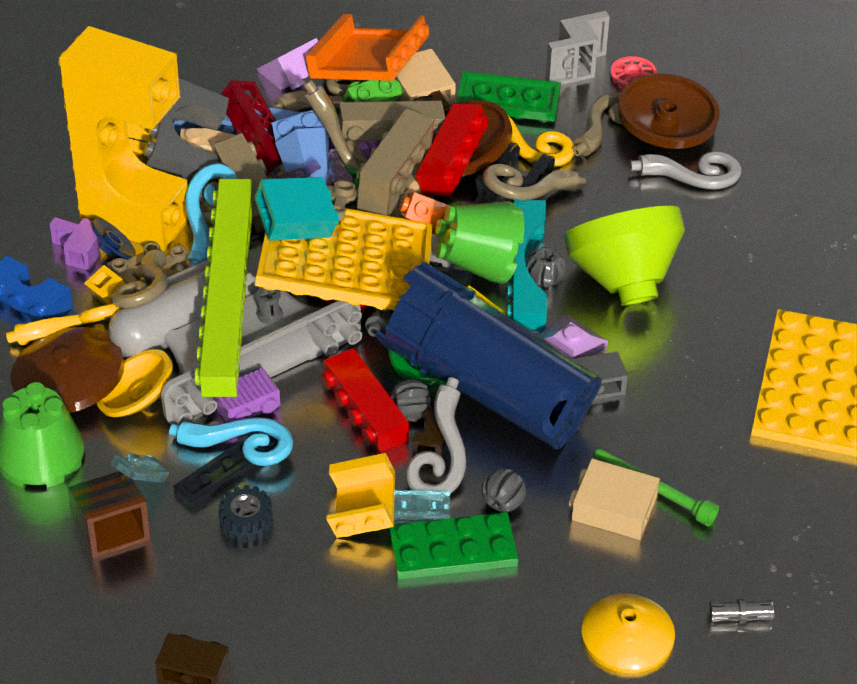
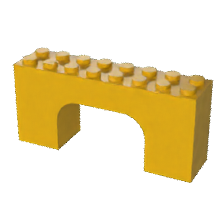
(104, 87)

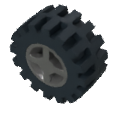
(235, 511)

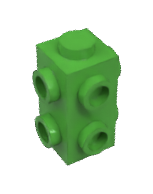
(373, 91)

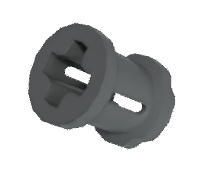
(269, 305)

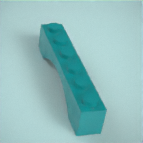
(527, 299)

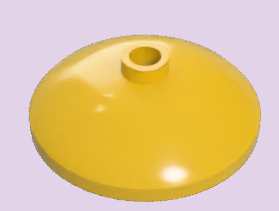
(139, 385)
(627, 644)

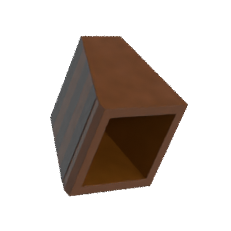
(110, 513)

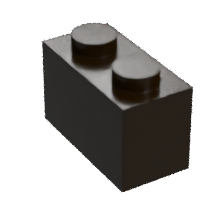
(191, 661)

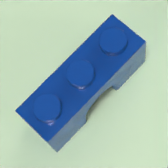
(40, 301)

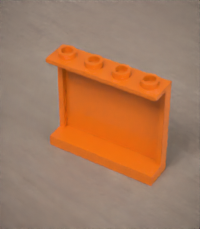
(364, 52)

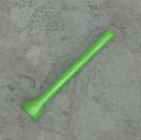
(703, 510)

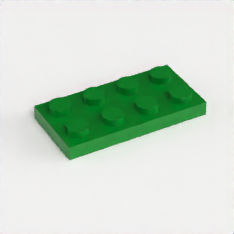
(516, 95)
(453, 545)

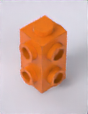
(422, 209)

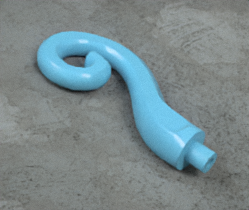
(197, 222)
(204, 436)

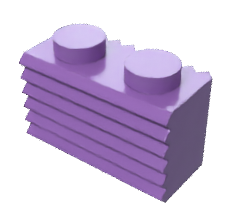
(255, 396)

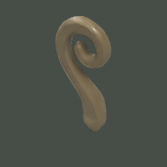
(296, 100)
(593, 136)
(348, 150)
(557, 180)
(138, 292)

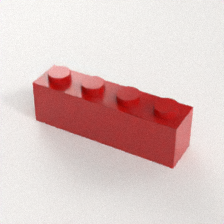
(452, 149)
(365, 401)

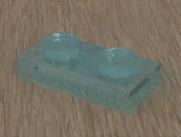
(140, 468)
(421, 505)

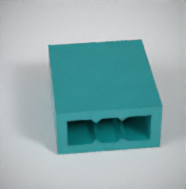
(296, 208)

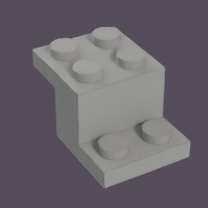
(578, 46)

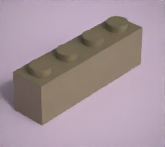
(372, 119)
(241, 158)

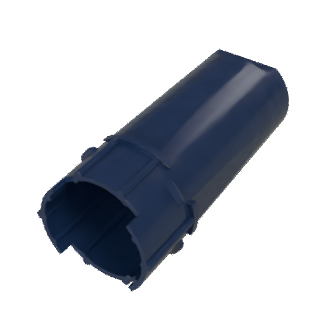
(493, 358)

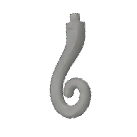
(661, 165)
(444, 410)

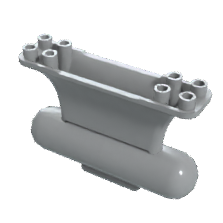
(175, 320)

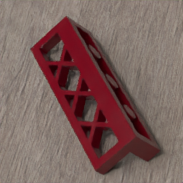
(251, 124)

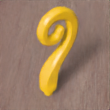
(541, 141)
(31, 331)

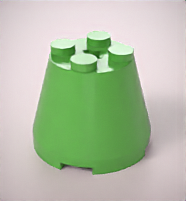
(482, 238)
(38, 438)

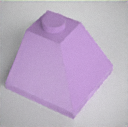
(289, 68)
(573, 338)

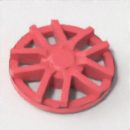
(630, 71)

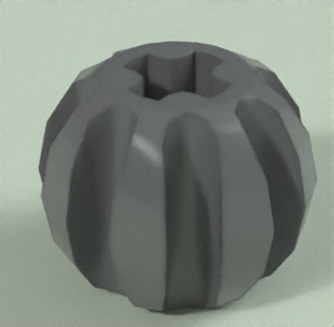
(546, 266)
(412, 399)
(503, 490)

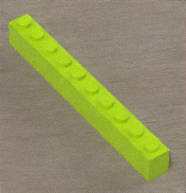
(226, 289)

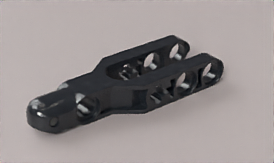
(509, 157)

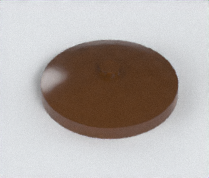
(668, 111)
(494, 139)
(74, 363)

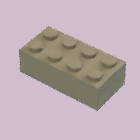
(394, 163)

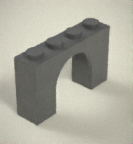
(170, 152)

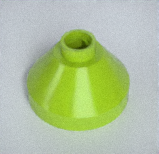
(628, 250)

